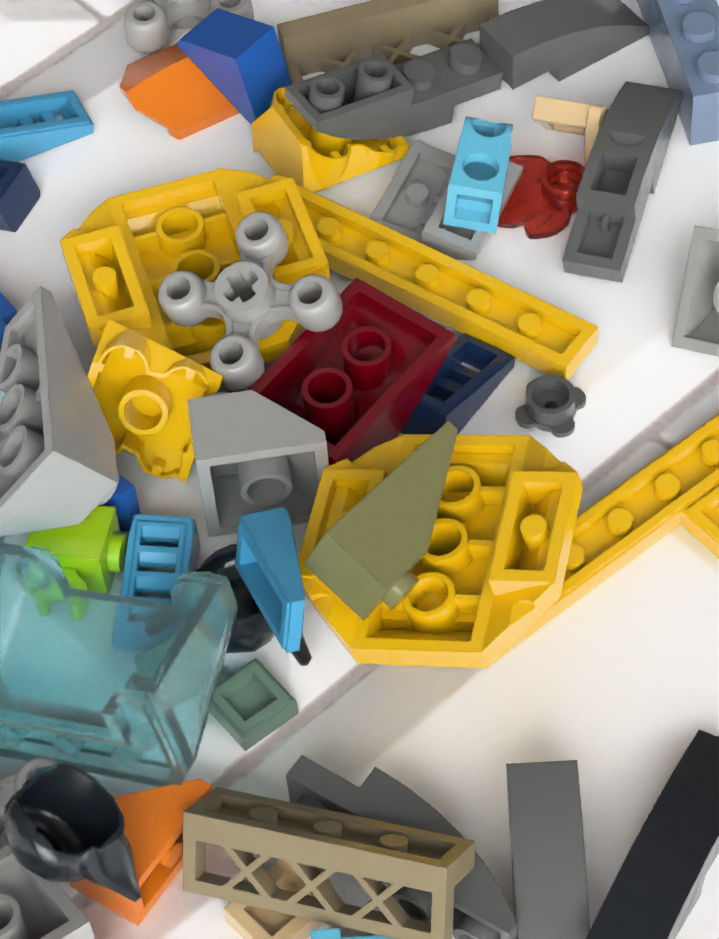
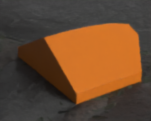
(174, 93)

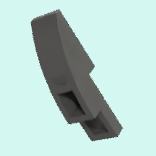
(390, 100)
(619, 179)
(478, 900)

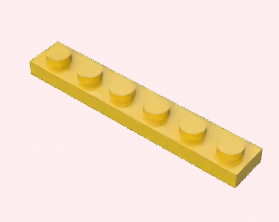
(450, 290)

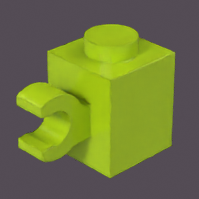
(87, 551)

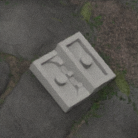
(418, 197)

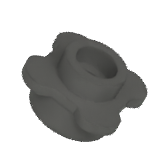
(551, 392)

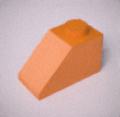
(156, 840)

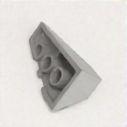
(52, 429)

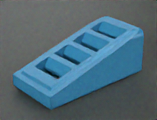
(23, 138)
(158, 543)
(272, 572)

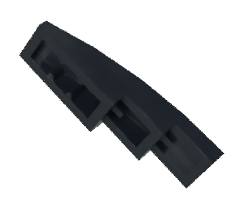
(670, 855)

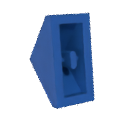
(239, 59)

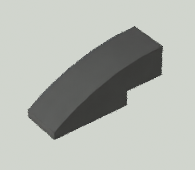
(558, 37)
(547, 850)

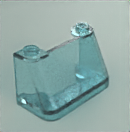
(108, 675)

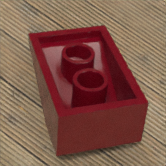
(360, 373)

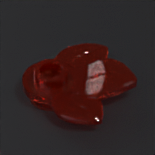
(543, 196)

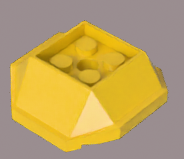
(188, 226)
(490, 558)

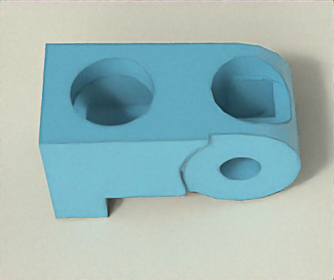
(478, 175)

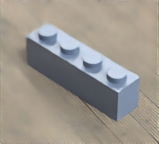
(688, 51)

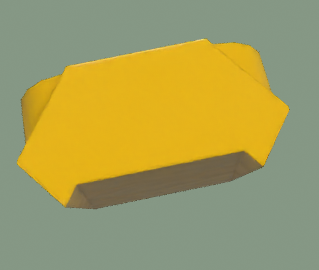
(314, 157)
(146, 396)

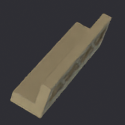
(377, 27)
(326, 840)

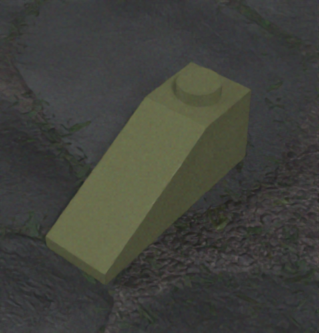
(381, 540)

